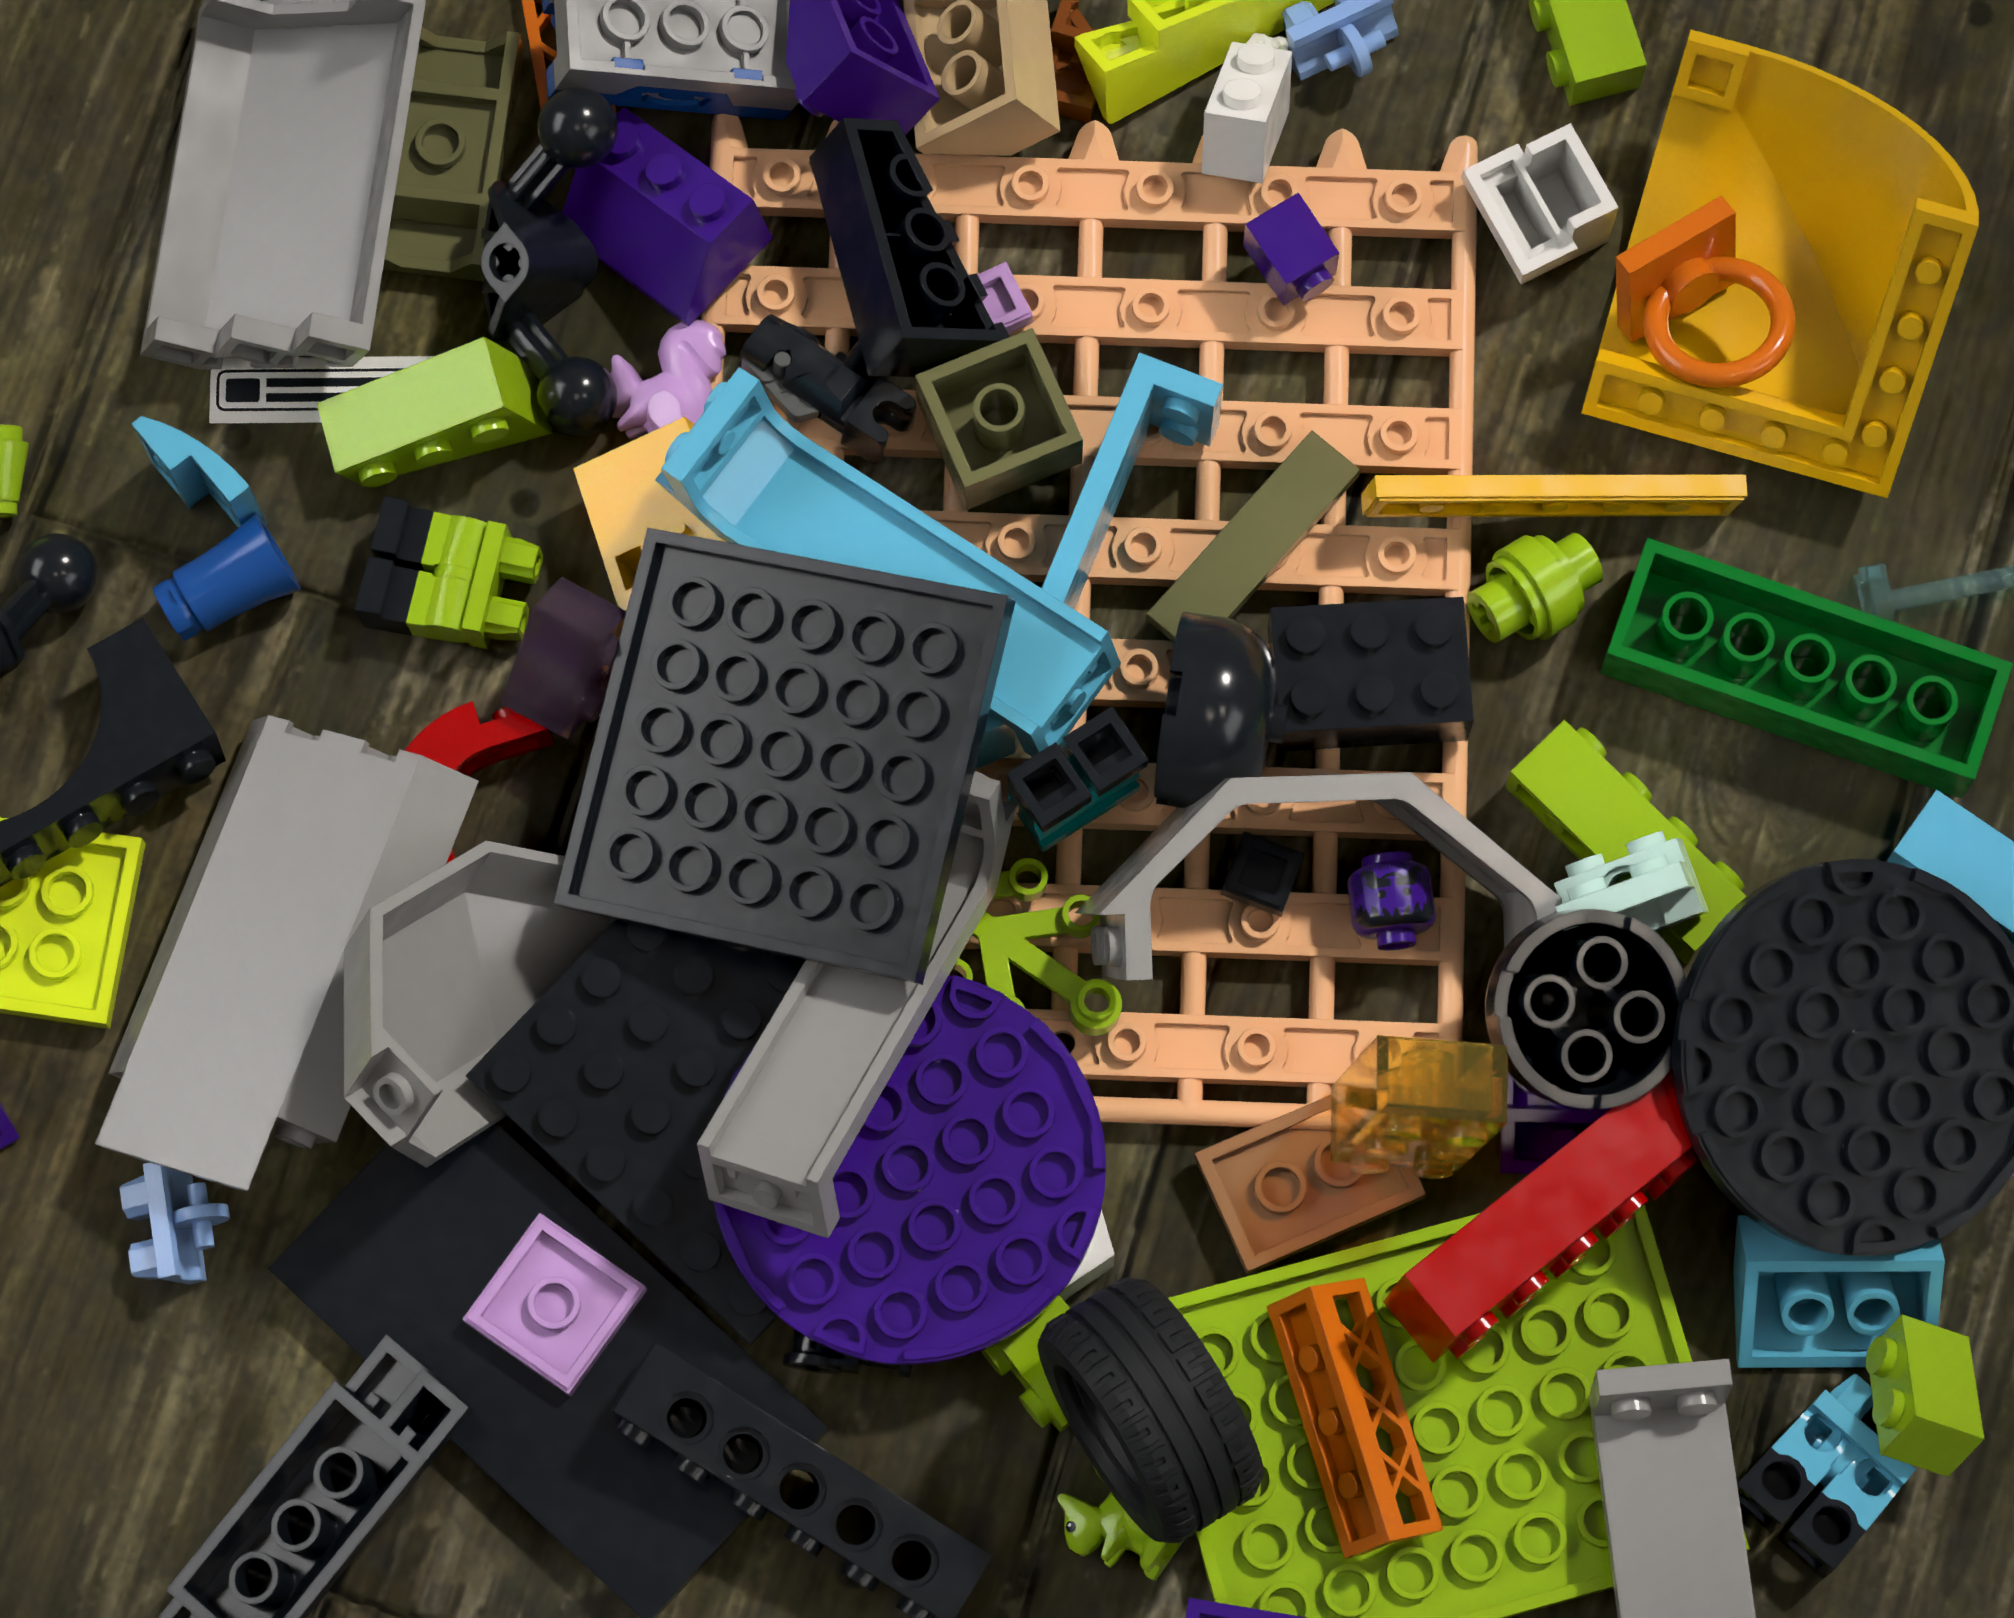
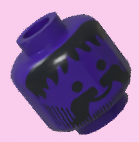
(1391, 900)

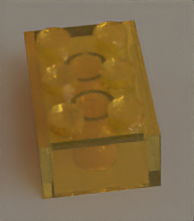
(1418, 1105)

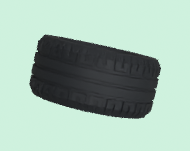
(1151, 1409)

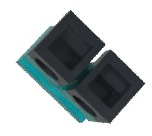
(1075, 785)

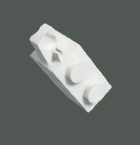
(1247, 109)

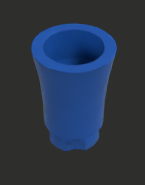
(226, 580)

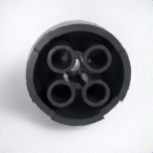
(1216, 709)
(1586, 1007)

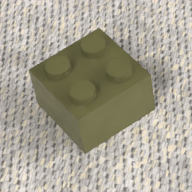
(999, 418)

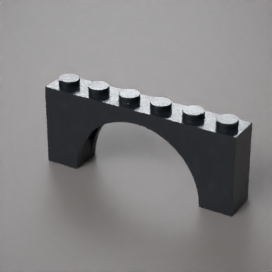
(144, 747)

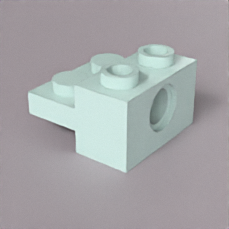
(1660, 885)

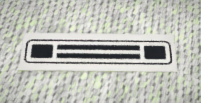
(289, 394)

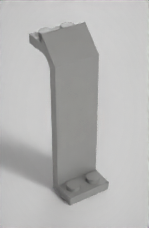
(836, 1048)
(1671, 1491)

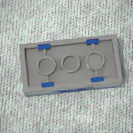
(676, 54)

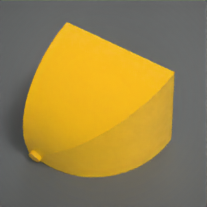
(1854, 222)

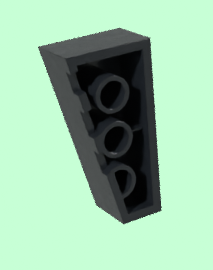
(896, 253)

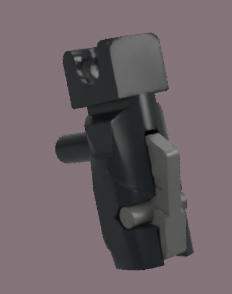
(817, 384)

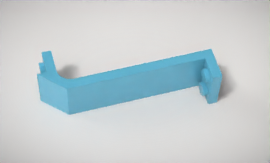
(1158, 395)
(782, 493)

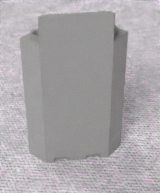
(283, 182)
(250, 974)

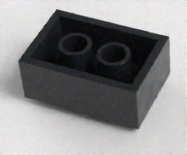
(1372, 673)

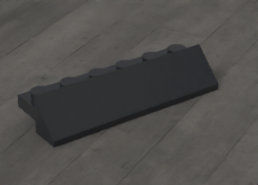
(323, 1492)

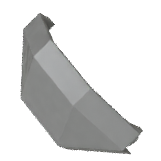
(441, 981)

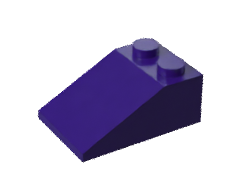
(857, 61)

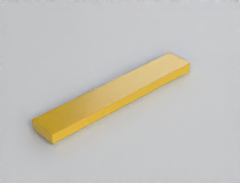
(1552, 495)

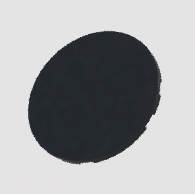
(1851, 1057)

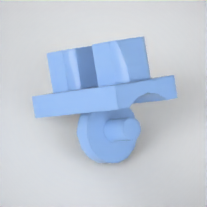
(1338, 35)
(179, 1224)

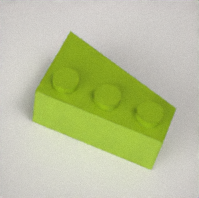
(432, 413)

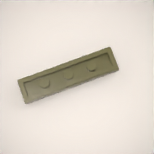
(1258, 535)

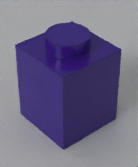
(1291, 250)

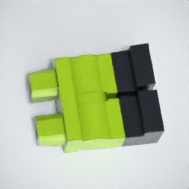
(445, 576)

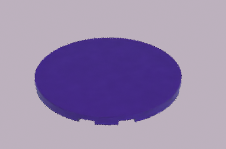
(952, 1202)

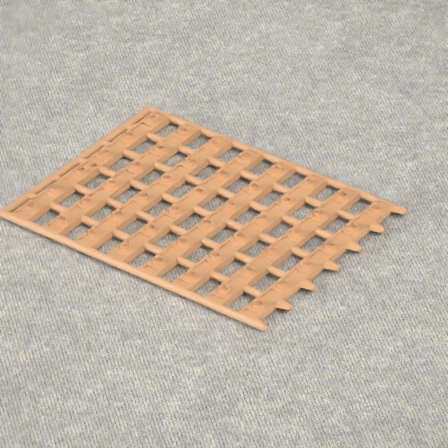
(1332, 559)

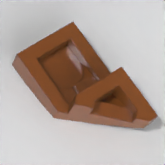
(1072, 86)

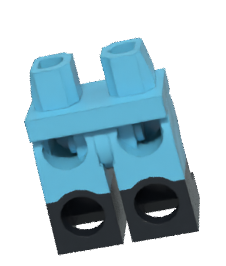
(1842, 1455)

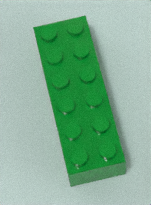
(1806, 668)

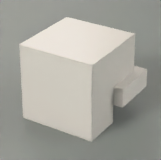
(1543, 202)

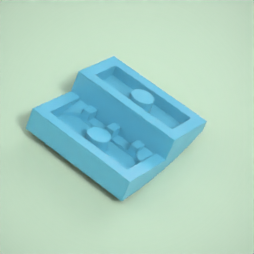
(196, 470)

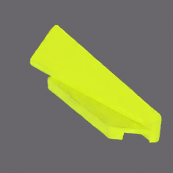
(1169, 46)

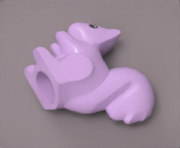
(687, 362)

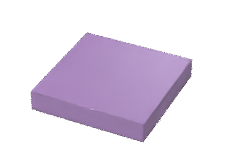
(554, 1304)

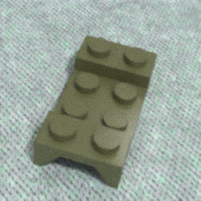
(452, 153)

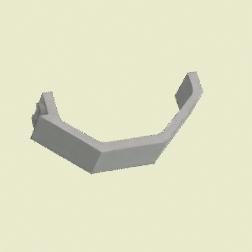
(1124, 899)

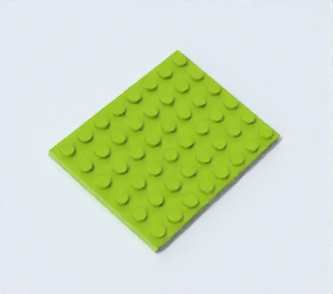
(1495, 1430)

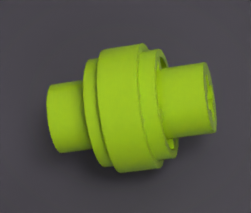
(1534, 587)

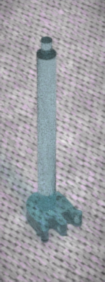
(1882, 602)

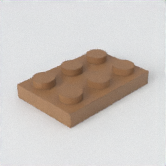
(1285, 1193)

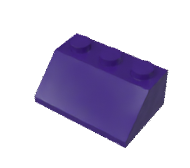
(665, 220)

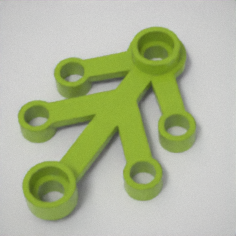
(1005, 941)

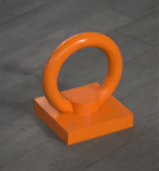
(1678, 274)

